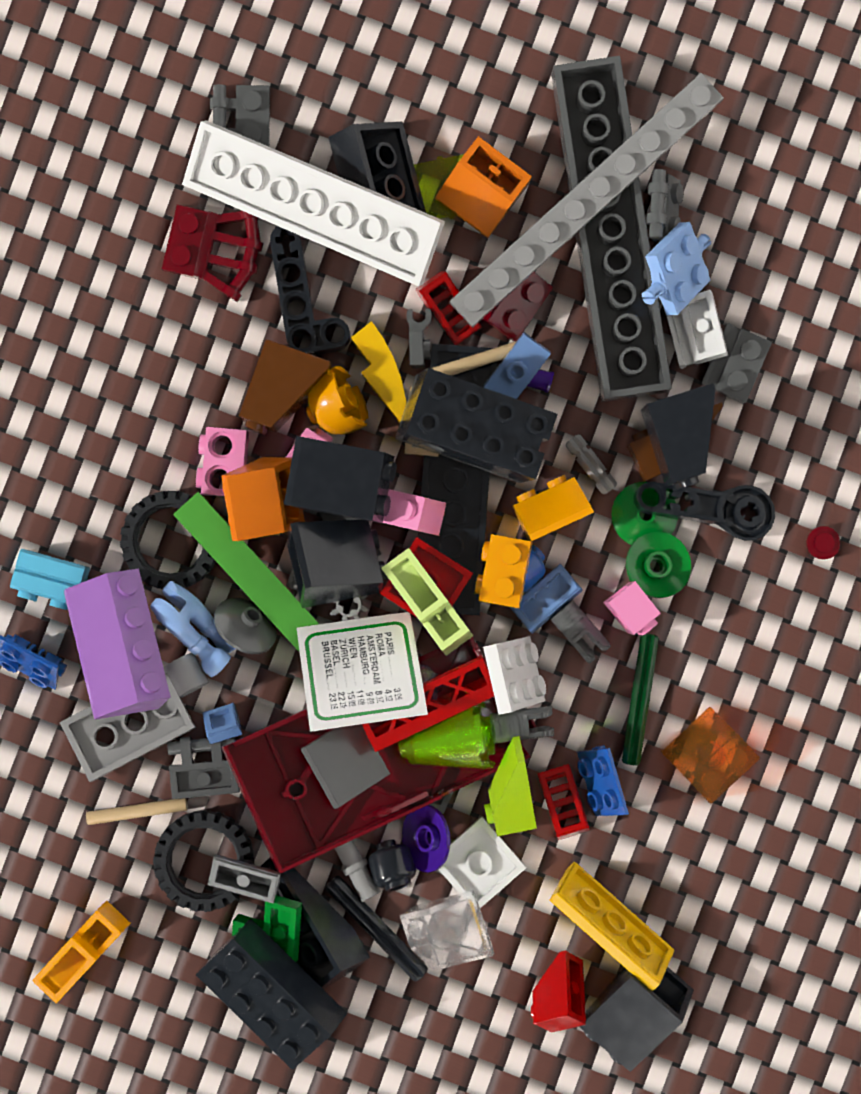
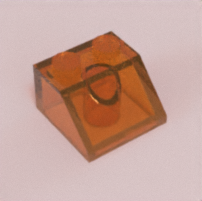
(710, 755)

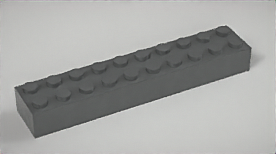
(615, 242)

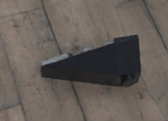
(326, 941)

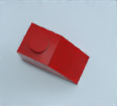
(560, 995)

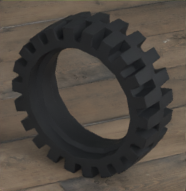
(131, 549)
(163, 858)

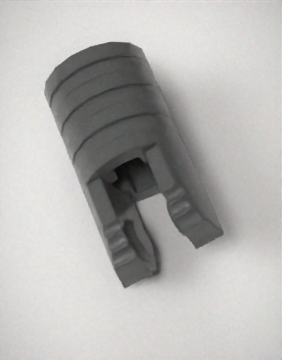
(574, 625)
(516, 724)

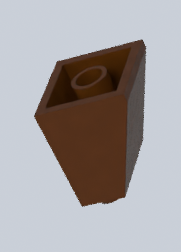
(280, 386)

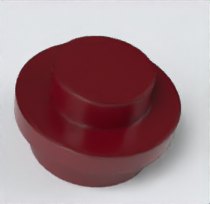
(823, 542)

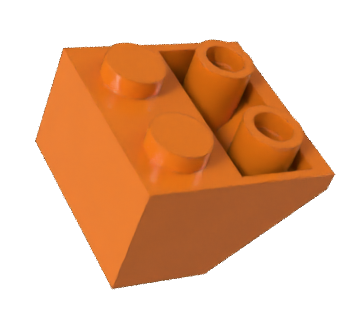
(483, 187)
(257, 499)

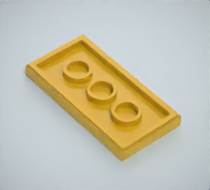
(612, 925)

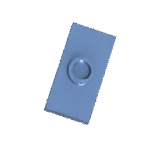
(518, 367)
(547, 598)

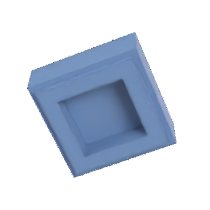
(222, 723)

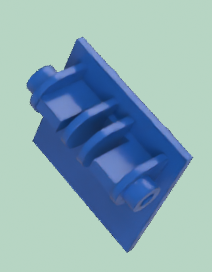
(17, 657)
(602, 782)

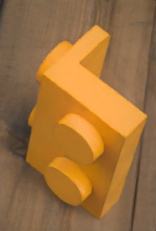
(504, 571)

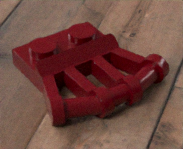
(192, 244)

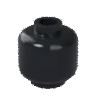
(392, 866)

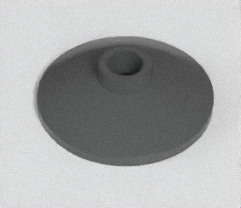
(244, 626)

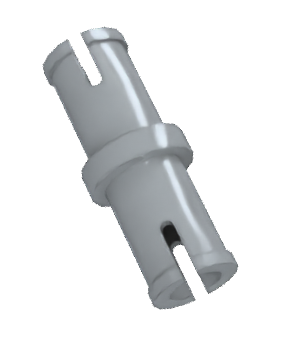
(357, 870)

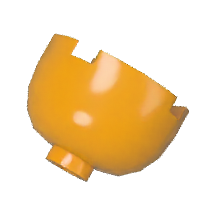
(336, 404)

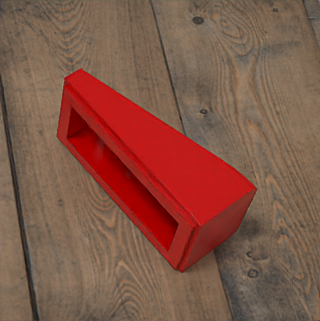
(430, 285)
(573, 829)

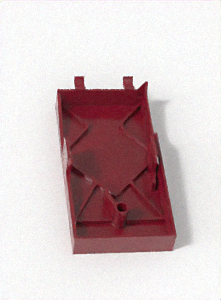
(292, 805)

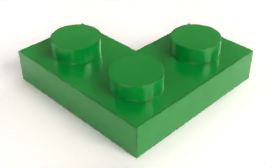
(280, 922)

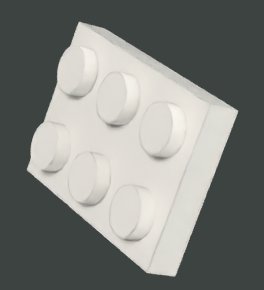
(515, 674)

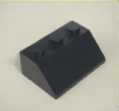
(378, 160)

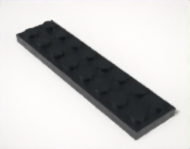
(463, 491)

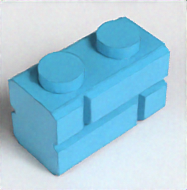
(46, 577)

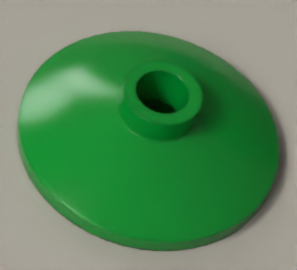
(627, 517)
(671, 557)

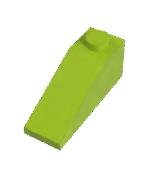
(510, 794)

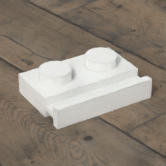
(698, 331)

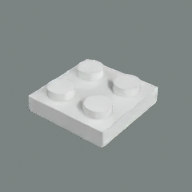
(481, 862)

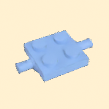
(677, 268)

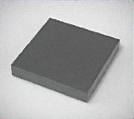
(344, 763)

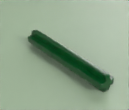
(640, 699)

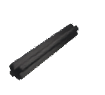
(376, 928)

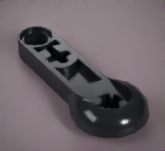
(715, 508)

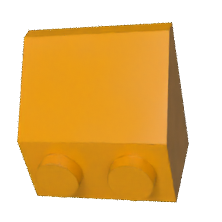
(552, 508)

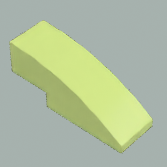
(427, 602)

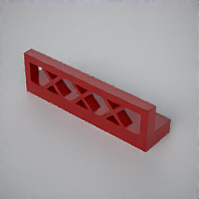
(445, 707)

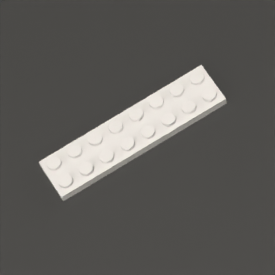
(313, 203)

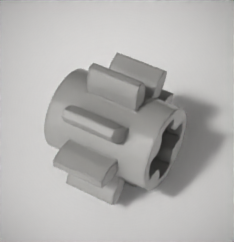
(340, 609)

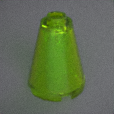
(454, 742)

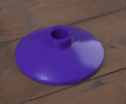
(427, 837)

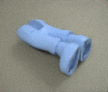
(178, 623)

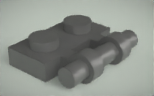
(251, 109)
(665, 199)
(200, 778)

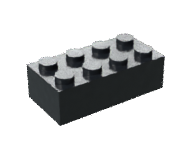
(271, 994)

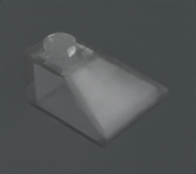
(448, 931)

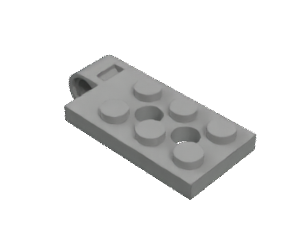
(160, 725)

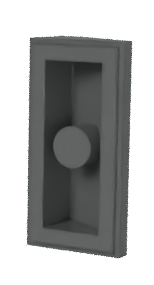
(244, 878)

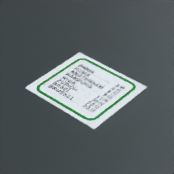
(361, 671)

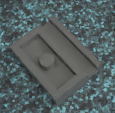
(738, 371)

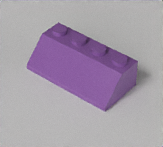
(117, 644)

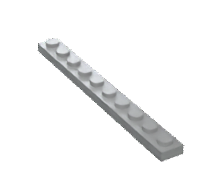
(586, 200)

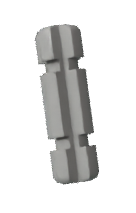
(591, 464)

